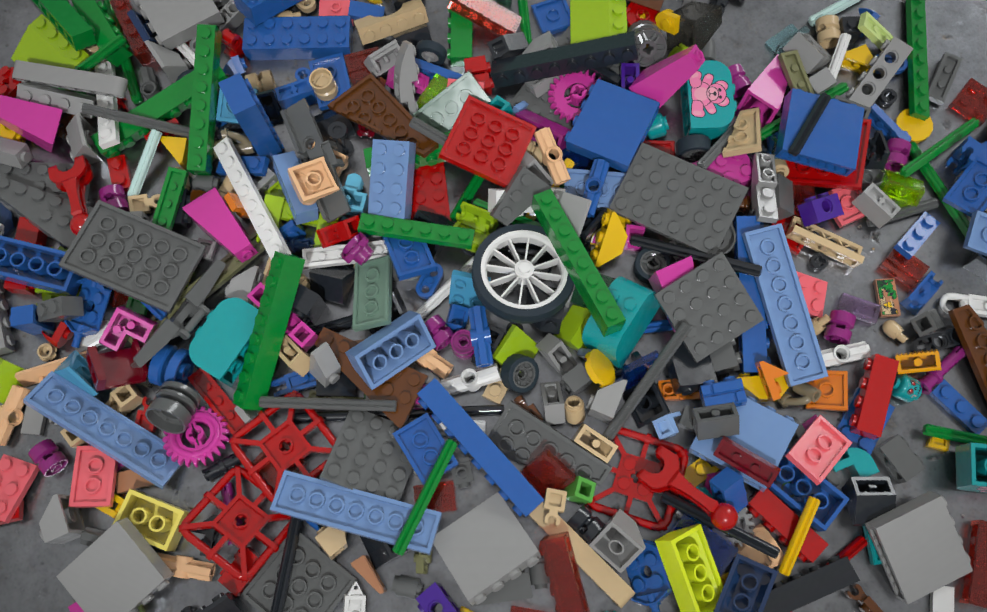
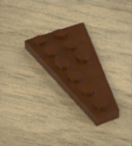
(377, 110)
(974, 341)
(400, 387)

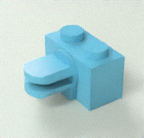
(357, 200)

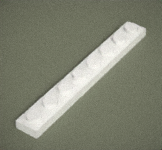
(250, 198)

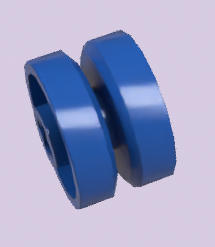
(170, 365)

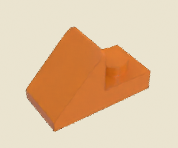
(767, 375)

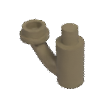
(244, 147)
(806, 390)

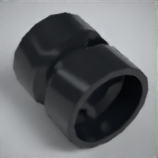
(585, 523)

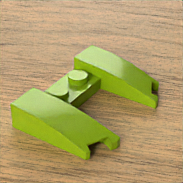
(280, 211)

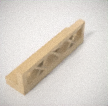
(824, 245)

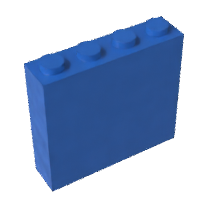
(611, 125)
(834, 140)

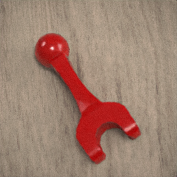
(74, 183)
(670, 478)

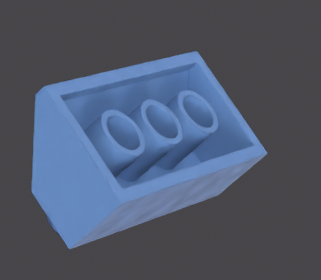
(391, 349)

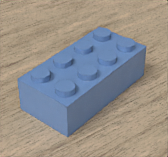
(392, 178)

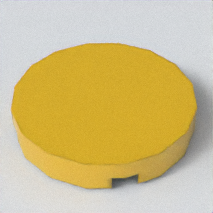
(916, 128)
(599, 368)

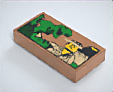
(887, 297)

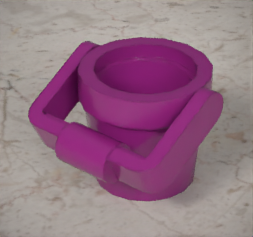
(357, 250)

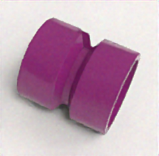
(741, 82)
(899, 152)
(115, 196)
(840, 326)
(440, 334)
(462, 345)
(48, 457)

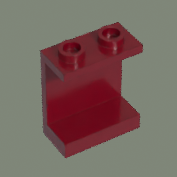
(114, 368)

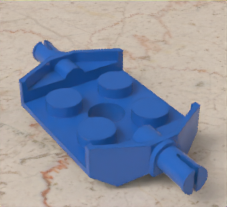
(91, 321)
(652, 589)

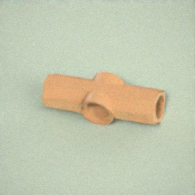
(548, 145)
(436, 364)
(11, 412)
(188, 567)

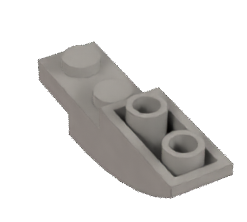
(405, 73)
(763, 188)

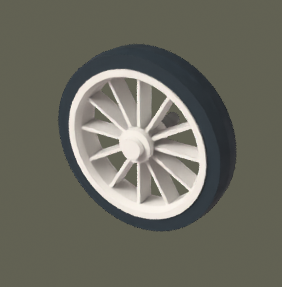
(522, 272)

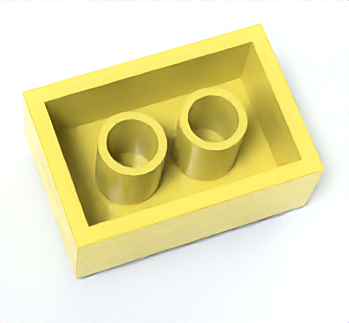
(153, 519)

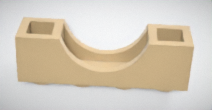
(376, 28)
(122, 399)
(331, 541)

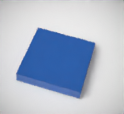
(551, 16)

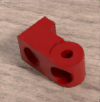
(233, 43)

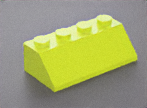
(690, 569)

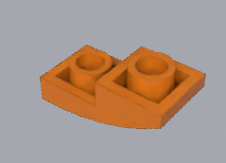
(235, 205)
(668, 394)

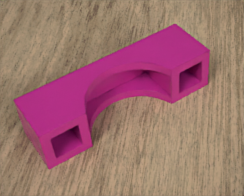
(295, 328)

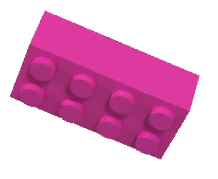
(734, 168)

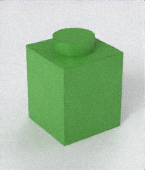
(580, 491)

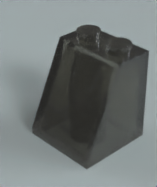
(696, 26)

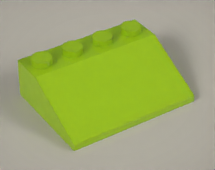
(596, 19)
(47, 46)

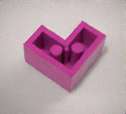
(125, 324)

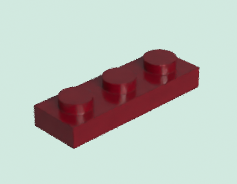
(746, 461)

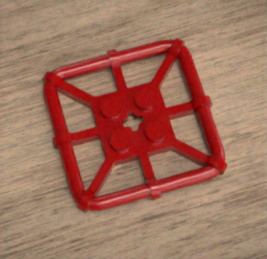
(272, 445)
(624, 484)
(226, 525)

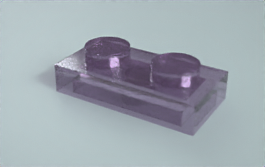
(862, 309)

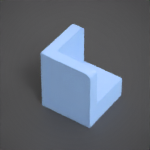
(666, 426)

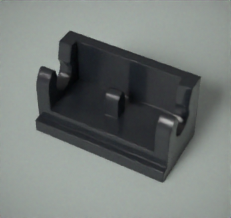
(877, 152)

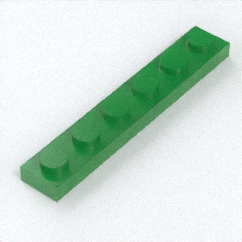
(416, 231)

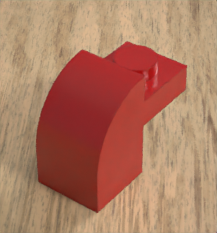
(338, 231)

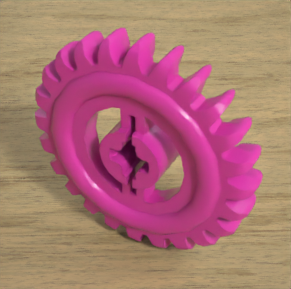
(580, 87)
(206, 446)

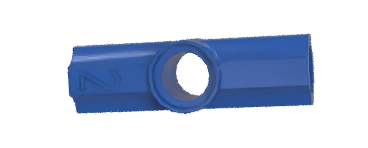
(596, 178)
(480, 336)

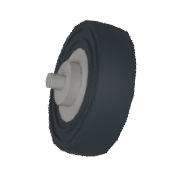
(431, 52)

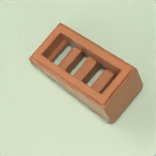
(367, 570)

